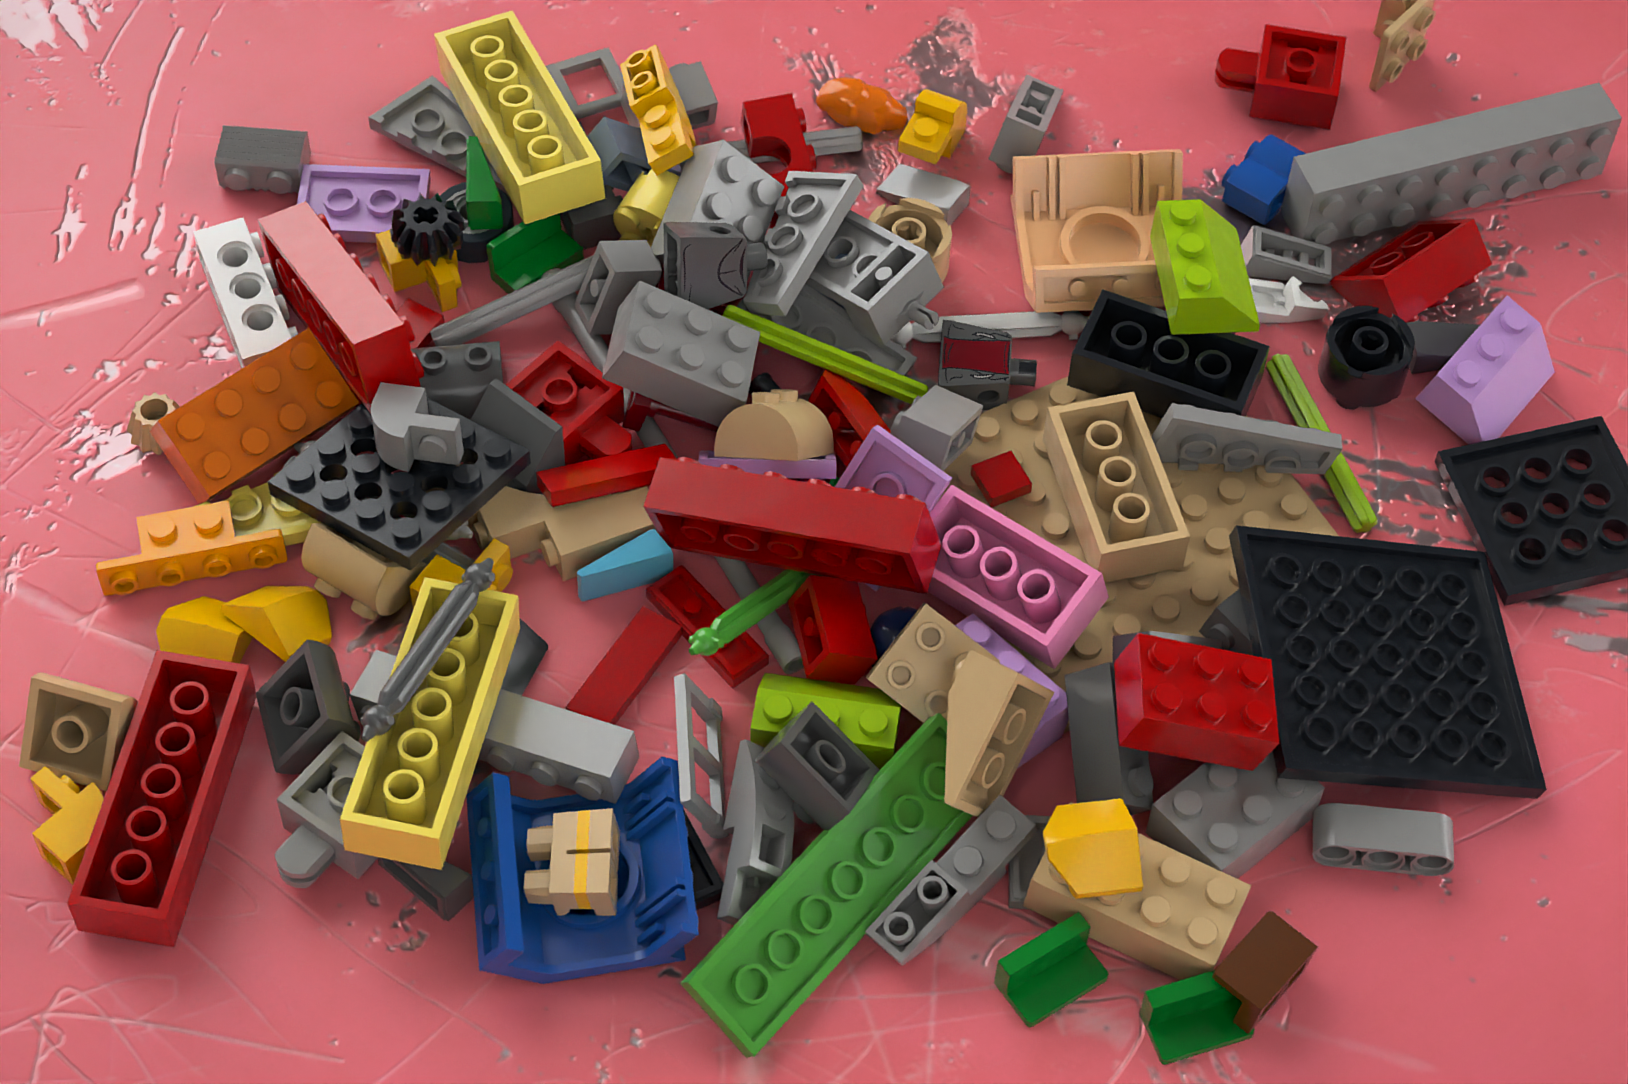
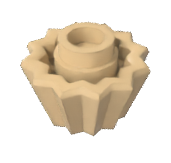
(143, 418)

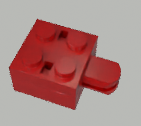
(1291, 76)
(578, 400)

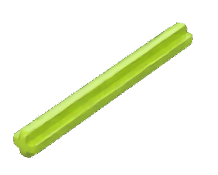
(829, 357)
(1307, 415)

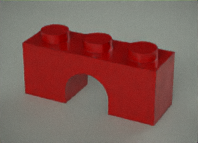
(776, 130)

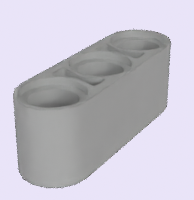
(1383, 839)

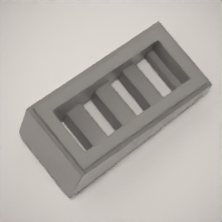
(1270, 257)

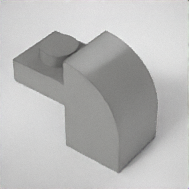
(407, 430)

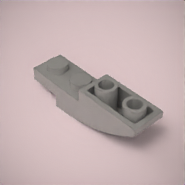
(761, 836)
(953, 884)

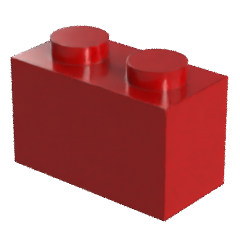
(832, 630)

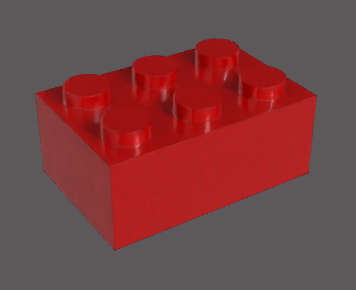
(1195, 702)

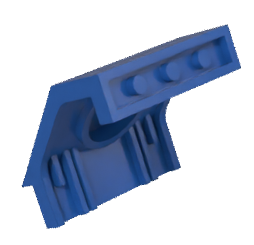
(653, 889)

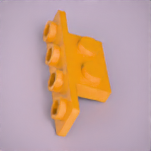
(189, 547)

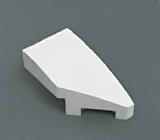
(1284, 302)

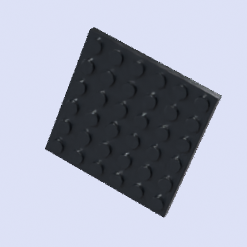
(1386, 663)

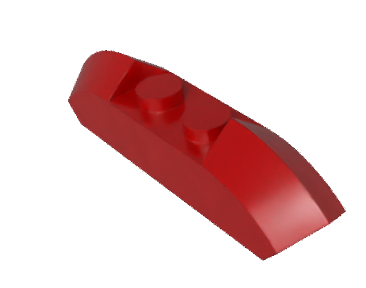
(847, 413)

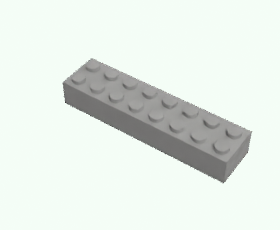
(1450, 165)

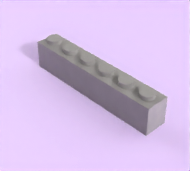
(536, 739)

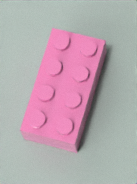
(1012, 578)

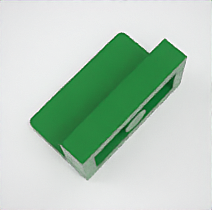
(530, 251)
(1050, 971)
(1191, 1018)

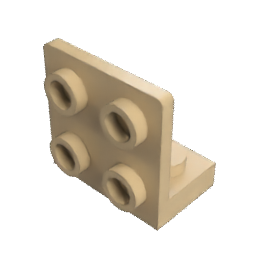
(1402, 35)
(922, 662)

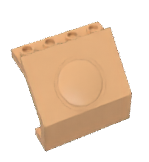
(1089, 225)

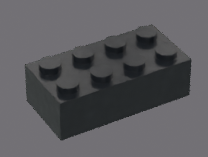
(1132, 350)

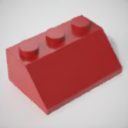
(1416, 268)

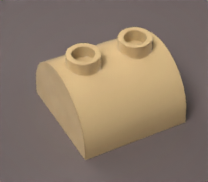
(775, 429)
(357, 571)
(74, 729)

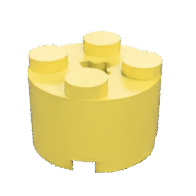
(645, 206)

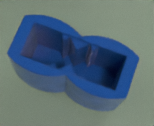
(1260, 180)

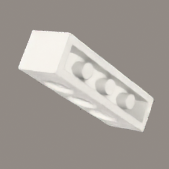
(243, 289)

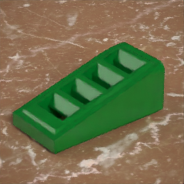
(482, 195)

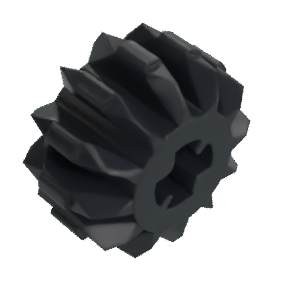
(427, 229)

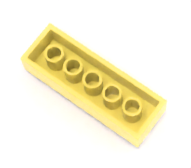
(520, 117)
(421, 769)

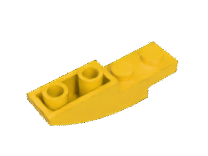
(659, 109)

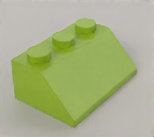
(1201, 270)
(860, 712)

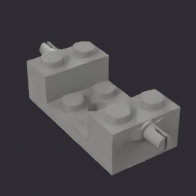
(879, 281)

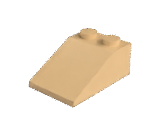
(988, 730)

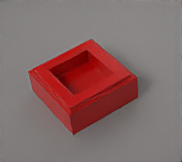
(1001, 479)

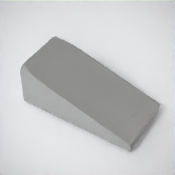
(944, 192)

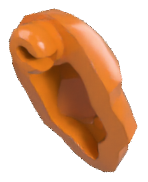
(861, 105)

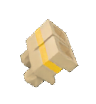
(582, 862)

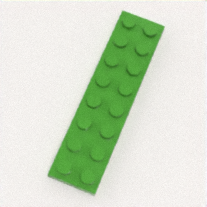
(829, 896)

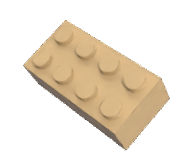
(1115, 487)
(1170, 925)

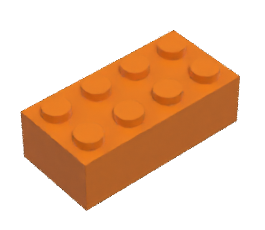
(254, 416)

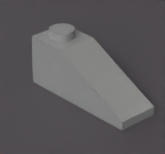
(1025, 122)

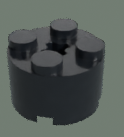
(1365, 357)

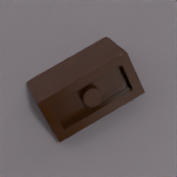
(1264, 967)

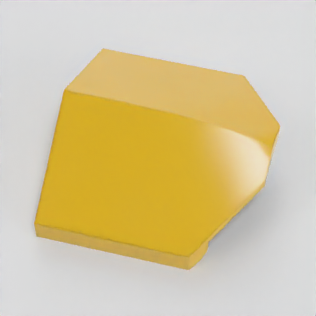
(282, 617)
(202, 631)
(1095, 848)

